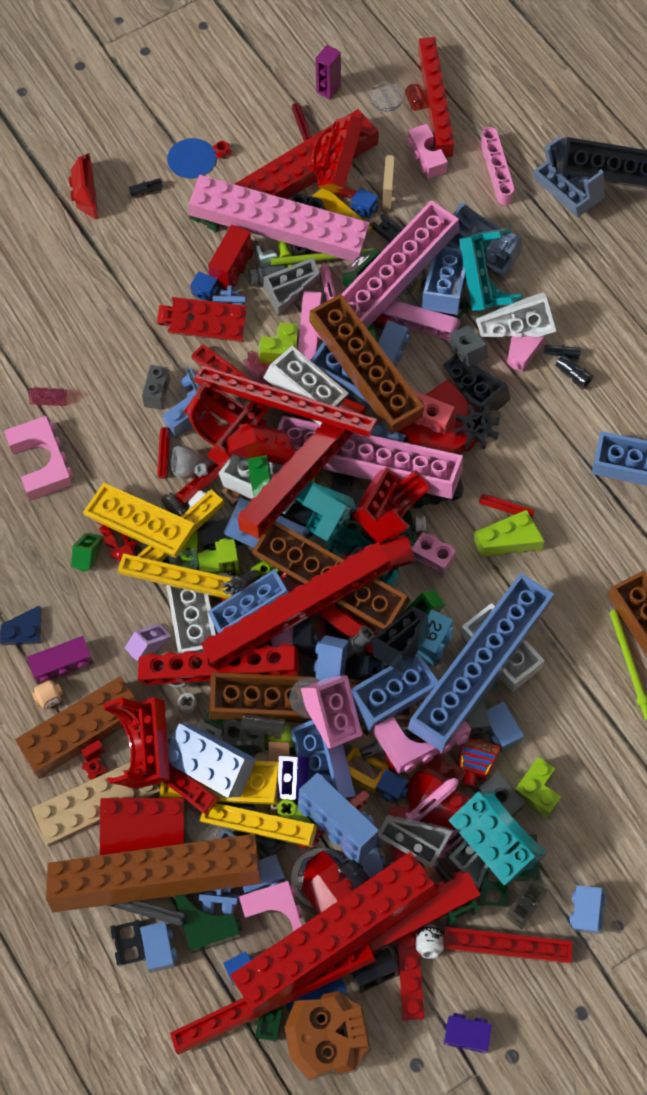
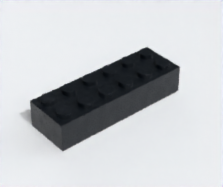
(586, 158)

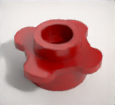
(222, 149)
(92, 774)

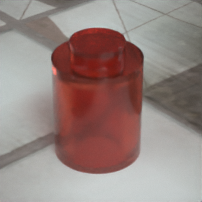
(415, 97)

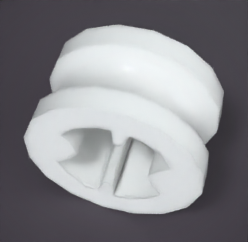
(420, 524)
(188, 696)

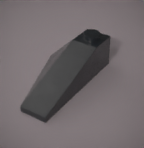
(477, 385)

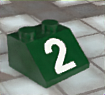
(360, 264)

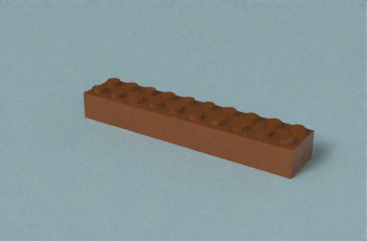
(265, 696)
(153, 873)

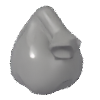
(188, 462)

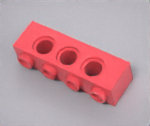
(442, 411)

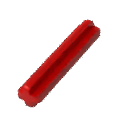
(163, 455)
(503, 505)

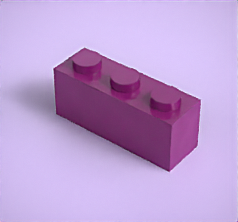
(328, 72)
(60, 660)

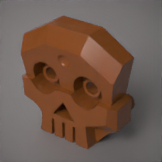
(309, 1038)

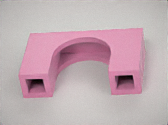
(40, 434)
(406, 753)
(275, 897)

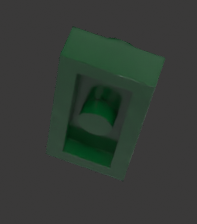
(269, 1025)

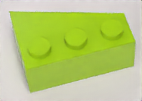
(509, 535)

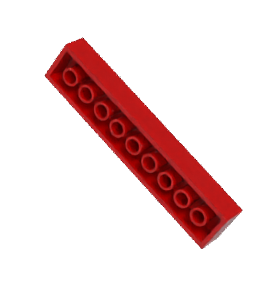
(295, 170)
(333, 934)

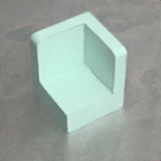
(264, 258)

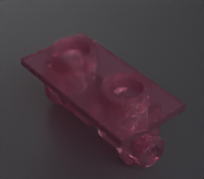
(255, 368)
(51, 397)

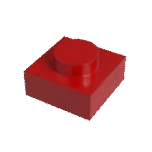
(92, 749)

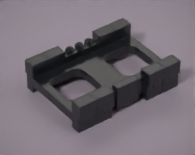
(121, 944)

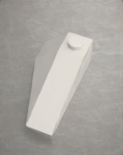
(519, 319)

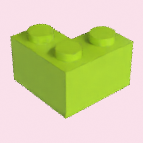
(272, 348)
(220, 560)
(534, 791)

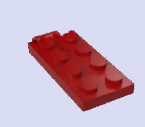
(210, 319)

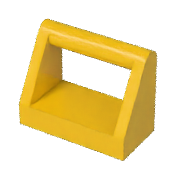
(359, 778)

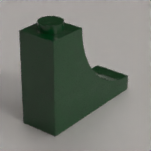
(207, 930)

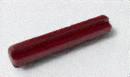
(301, 121)

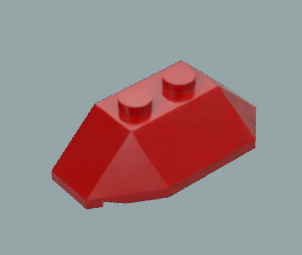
(84, 186)
(257, 441)
(423, 786)
(324, 882)

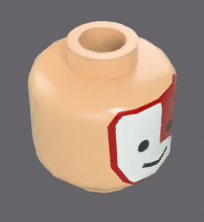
(47, 694)

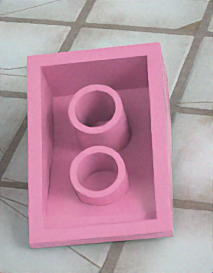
(332, 710)

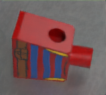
(477, 760)

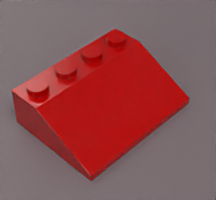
(140, 823)

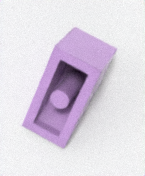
(147, 641)

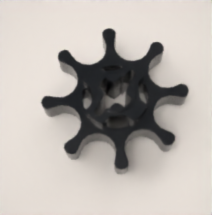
(472, 421)

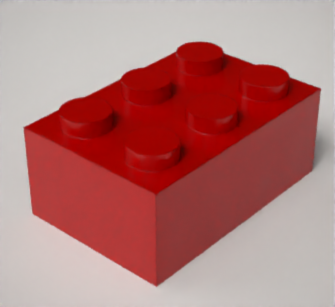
(231, 257)

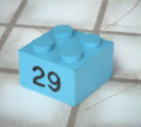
(439, 636)

